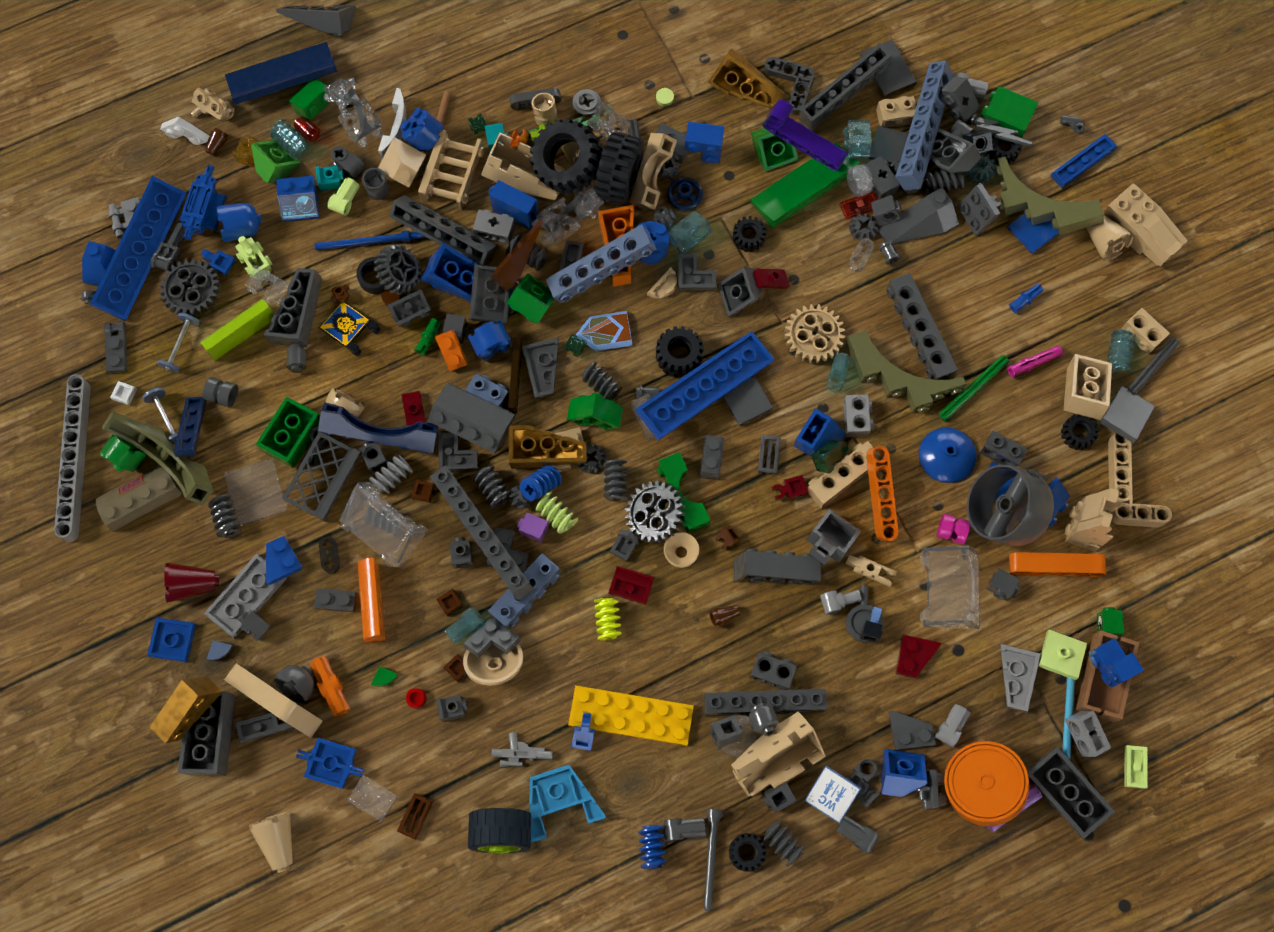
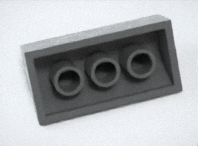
(471, 418)

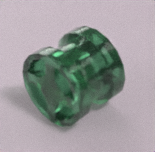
(477, 124)
(575, 345)

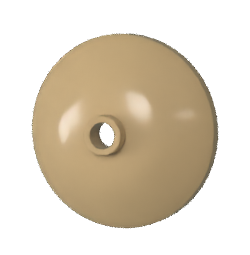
(483, 669)

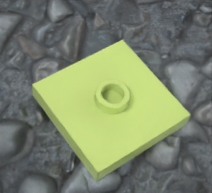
(1062, 654)

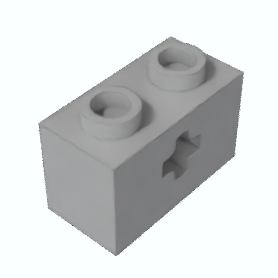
(494, 226)

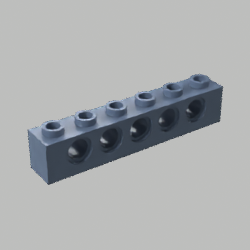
(559, 281)

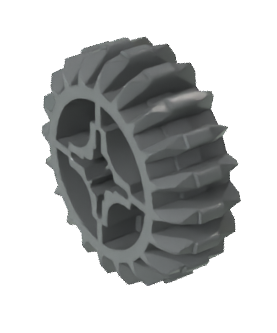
(401, 266)

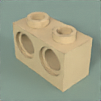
(1148, 327)

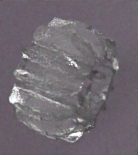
(859, 180)

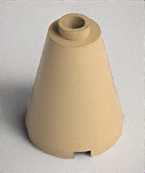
(1110, 238)
(275, 840)

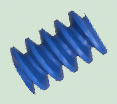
(540, 482)
(651, 847)

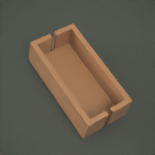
(1094, 693)

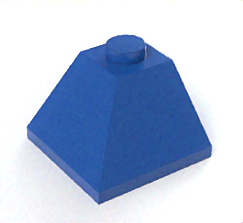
(95, 262)
(902, 772)

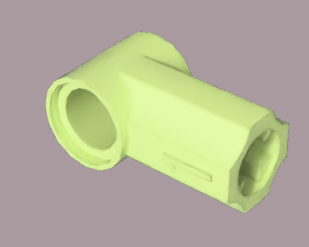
(342, 200)

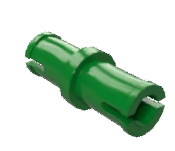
(427, 336)

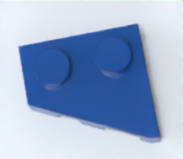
(280, 561)

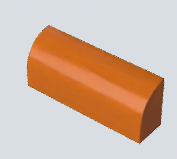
(371, 600)

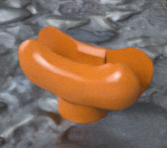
(517, 139)

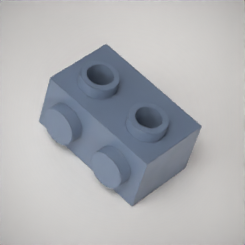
(487, 390)

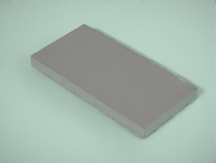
(242, 594)

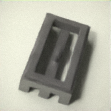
(767, 470)

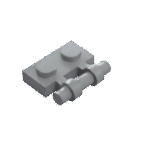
(127, 211)

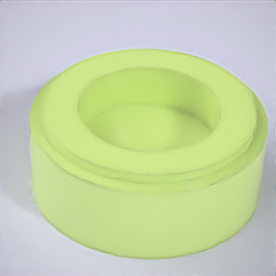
(664, 97)

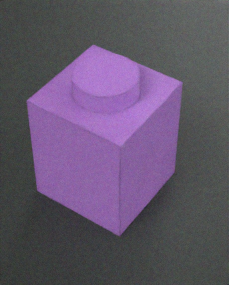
(533, 527)

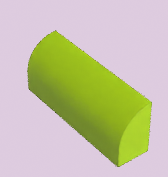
(238, 330)

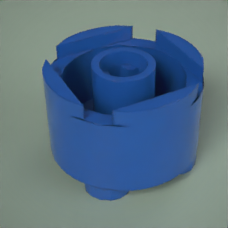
(421, 130)
(661, 240)
(489, 340)

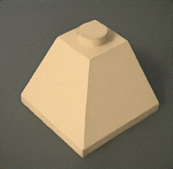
(401, 162)

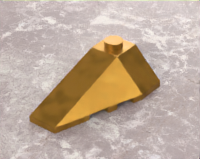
(742, 79)

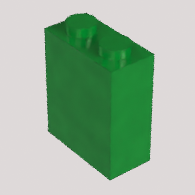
(1010, 109)

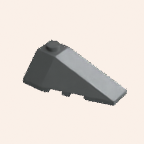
(953, 152)

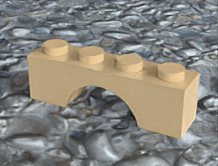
(658, 151)

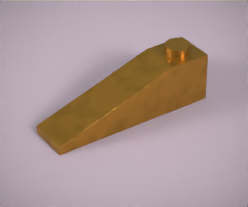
(539, 448)

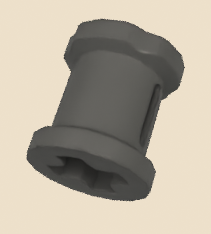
(889, 252)

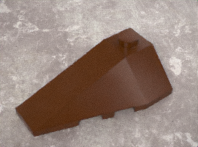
(512, 266)

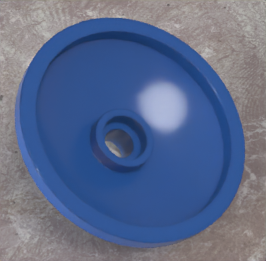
(941, 464)

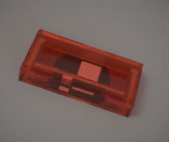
(856, 205)

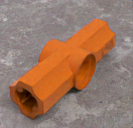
(330, 686)

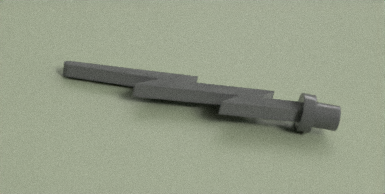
(1001, 133)

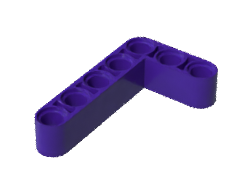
(802, 138)

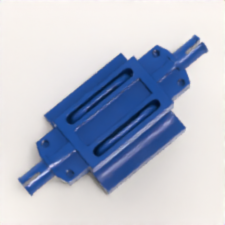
(201, 205)

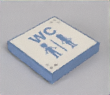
(832, 794)

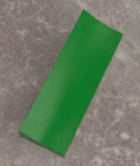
(799, 189)

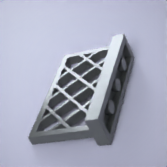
(336, 485)

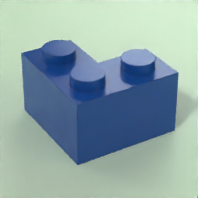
(705, 139)
(1114, 664)

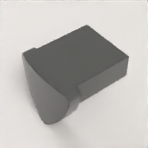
(624, 545)

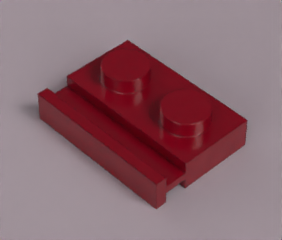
(631, 585)

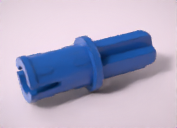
(1026, 298)

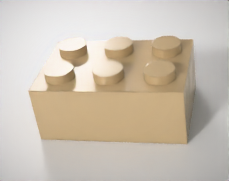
(1088, 387)

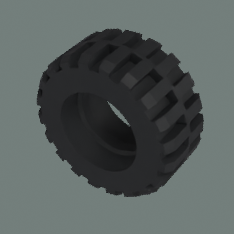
(551, 141)
(619, 168)

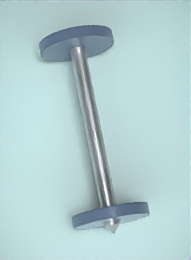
(188, 319)
(155, 395)

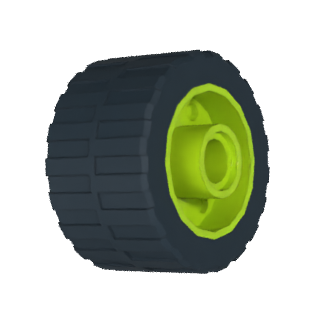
(499, 830)

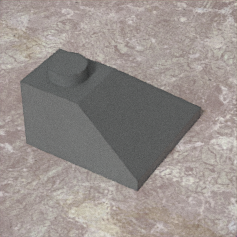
(739, 290)

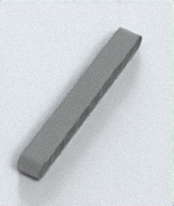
(77, 464)

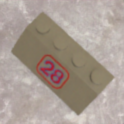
(137, 497)

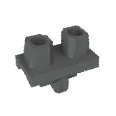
(929, 792)

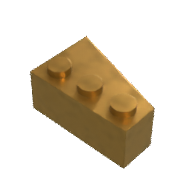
(185, 707)

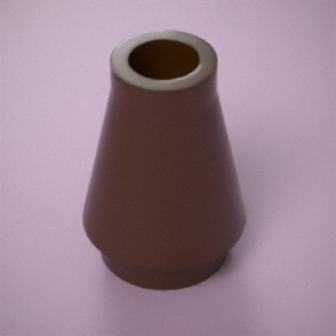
(215, 141)
(722, 615)

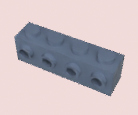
(540, 575)

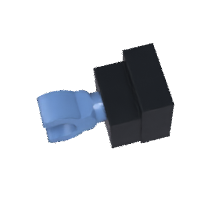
(871, 629)

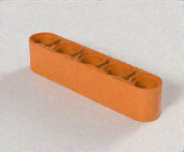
(888, 501)
(1057, 564)

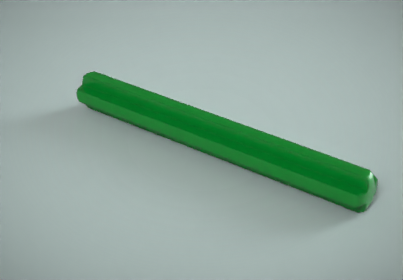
(973, 388)

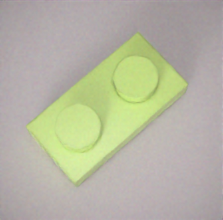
(1135, 767)

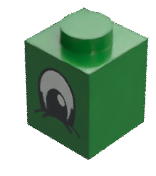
(1110, 621)

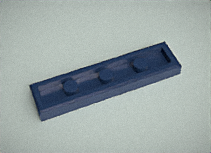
(190, 426)

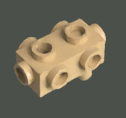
(210, 104)

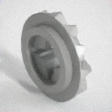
(591, 97)

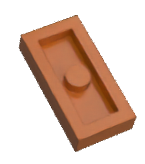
(451, 350)

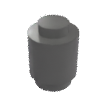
(296, 358)

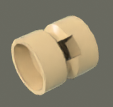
(544, 109)

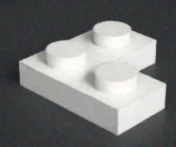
(178, 127)

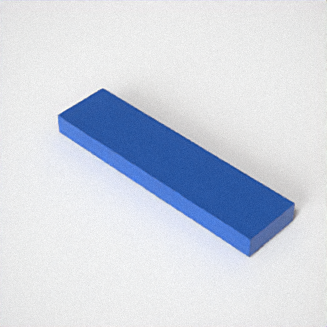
(1083, 161)

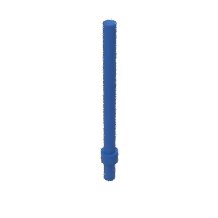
(405, 236)

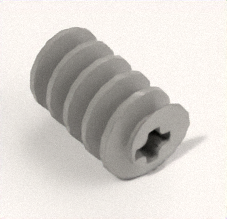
(391, 474)

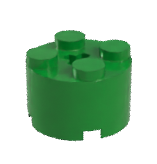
(122, 454)

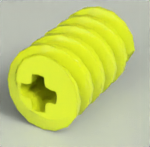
(607, 619)

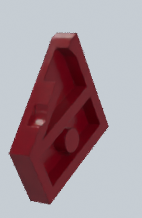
(914, 655)

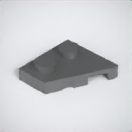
(910, 732)

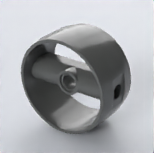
(1024, 489)

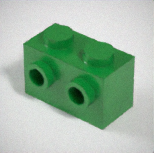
(310, 100)

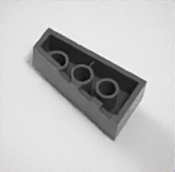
(296, 310)

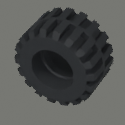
(679, 337)

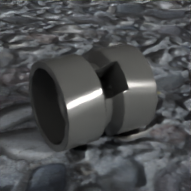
(376, 183)
(224, 393)

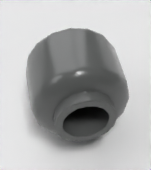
(763, 719)

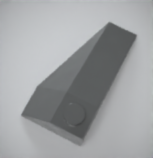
(329, 20)
(927, 217)

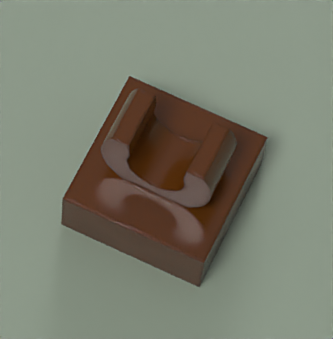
(729, 536)

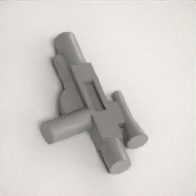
(518, 751)

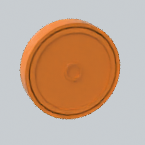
(987, 783)

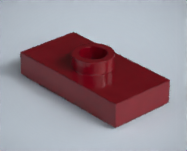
(771, 278)
(413, 407)

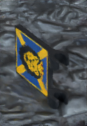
(345, 326)

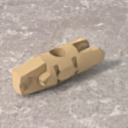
(861, 564)

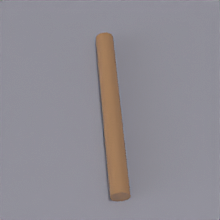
(442, 111)

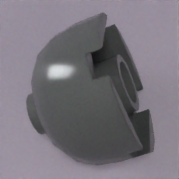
(296, 682)

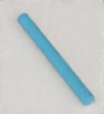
(1069, 704)

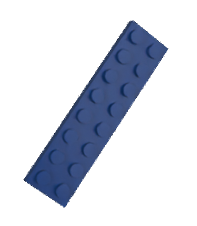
(139, 243)
(704, 385)

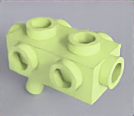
(251, 254)

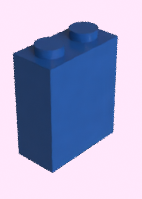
(513, 202)

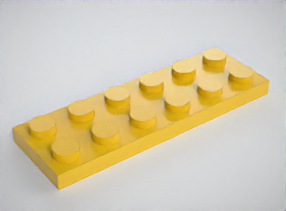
(632, 715)

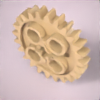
(821, 319)

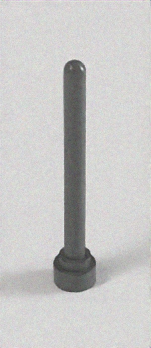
(713, 817)

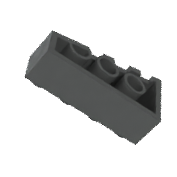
(777, 567)

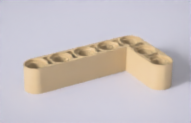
(1125, 487)
(273, 700)

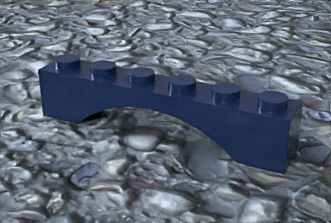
(340, 422)

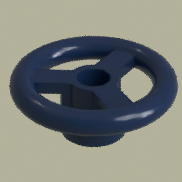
(686, 185)

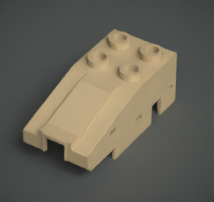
(514, 168)
(1148, 223)
(1090, 522)
(777, 752)

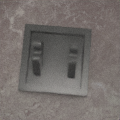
(979, 209)

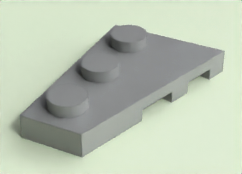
(1019, 676)

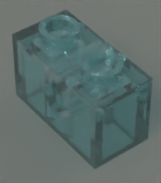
(858, 138)
(689, 232)

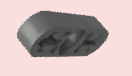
(524, 100)

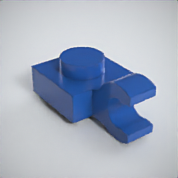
(220, 261)
(583, 735)

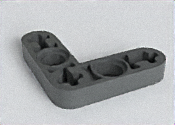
(799, 80)

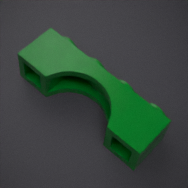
(673, 471)

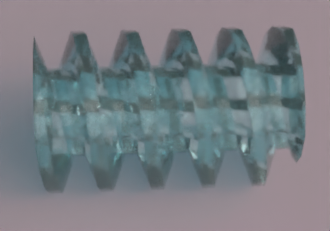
(289, 139)
(1120, 350)

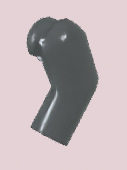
(1074, 122)

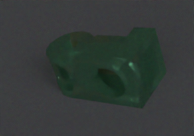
(829, 454)

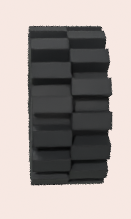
(998, 153)
(745, 243)
(1073, 440)
(759, 847)

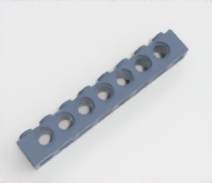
(924, 127)

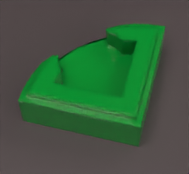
(383, 677)

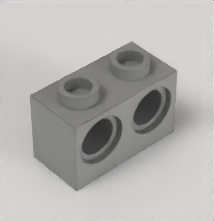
(853, 415)
(1088, 733)

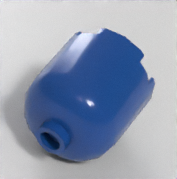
(238, 221)

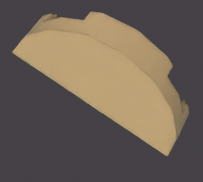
(664, 286)

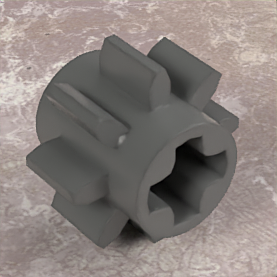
(669, 169)
(665, 217)
(517, 499)

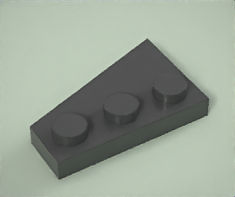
(541, 365)

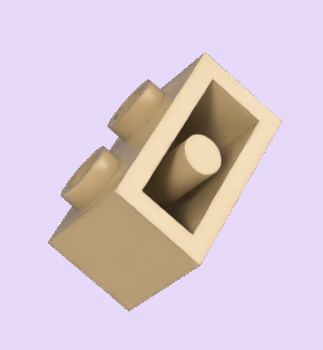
(896, 111)

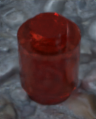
(307, 129)

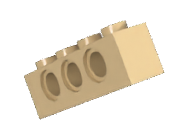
(824, 495)

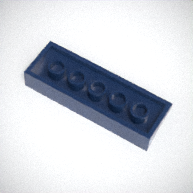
(280, 73)

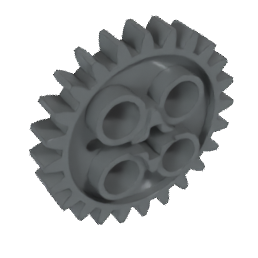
(189, 287)
(670, 516)

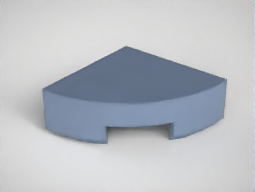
(218, 650)

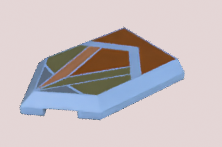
(606, 331)

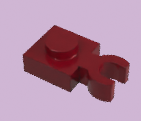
(793, 487)

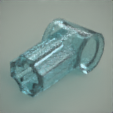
(838, 371)
(469, 622)

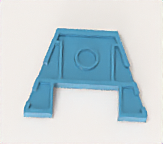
(555, 792)

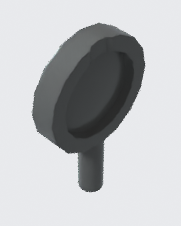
(859, 614)

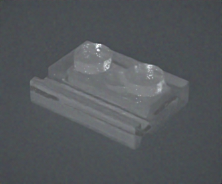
(372, 798)

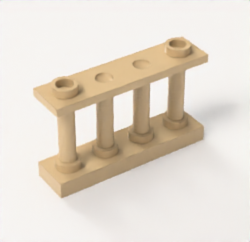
(433, 173)

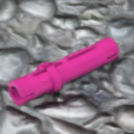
(1028, 364)

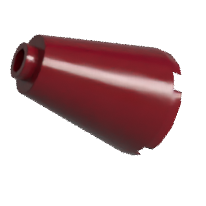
(187, 581)

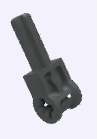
(168, 253)

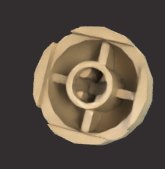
(342, 399)

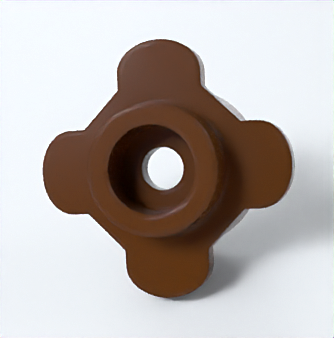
(340, 294)

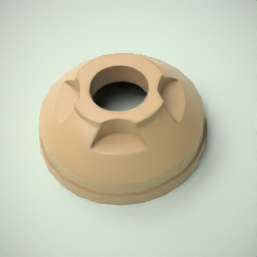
(683, 540)

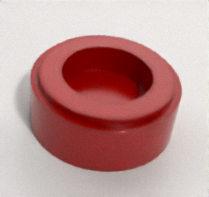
(416, 698)

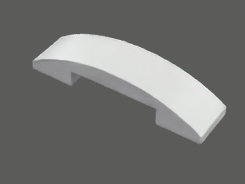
(400, 110)

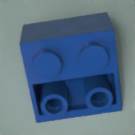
(818, 431)

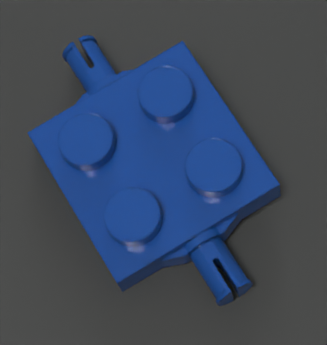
(330, 763)

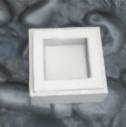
(123, 393)

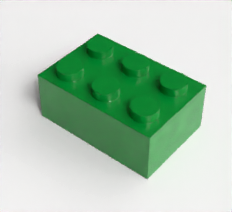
(288, 432)

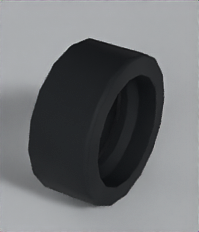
(362, 268)

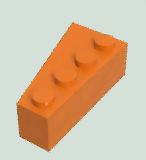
(614, 224)

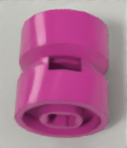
(953, 529)

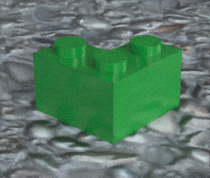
(596, 411)

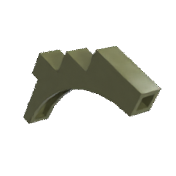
(1064, 215)
(896, 382)
(152, 440)

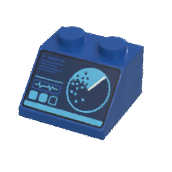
(298, 198)

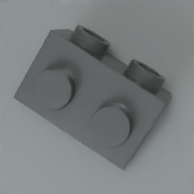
(409, 308)

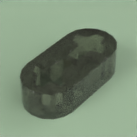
(324, 555)

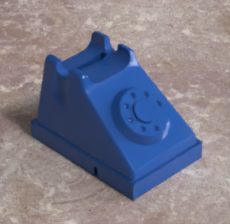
(450, 272)

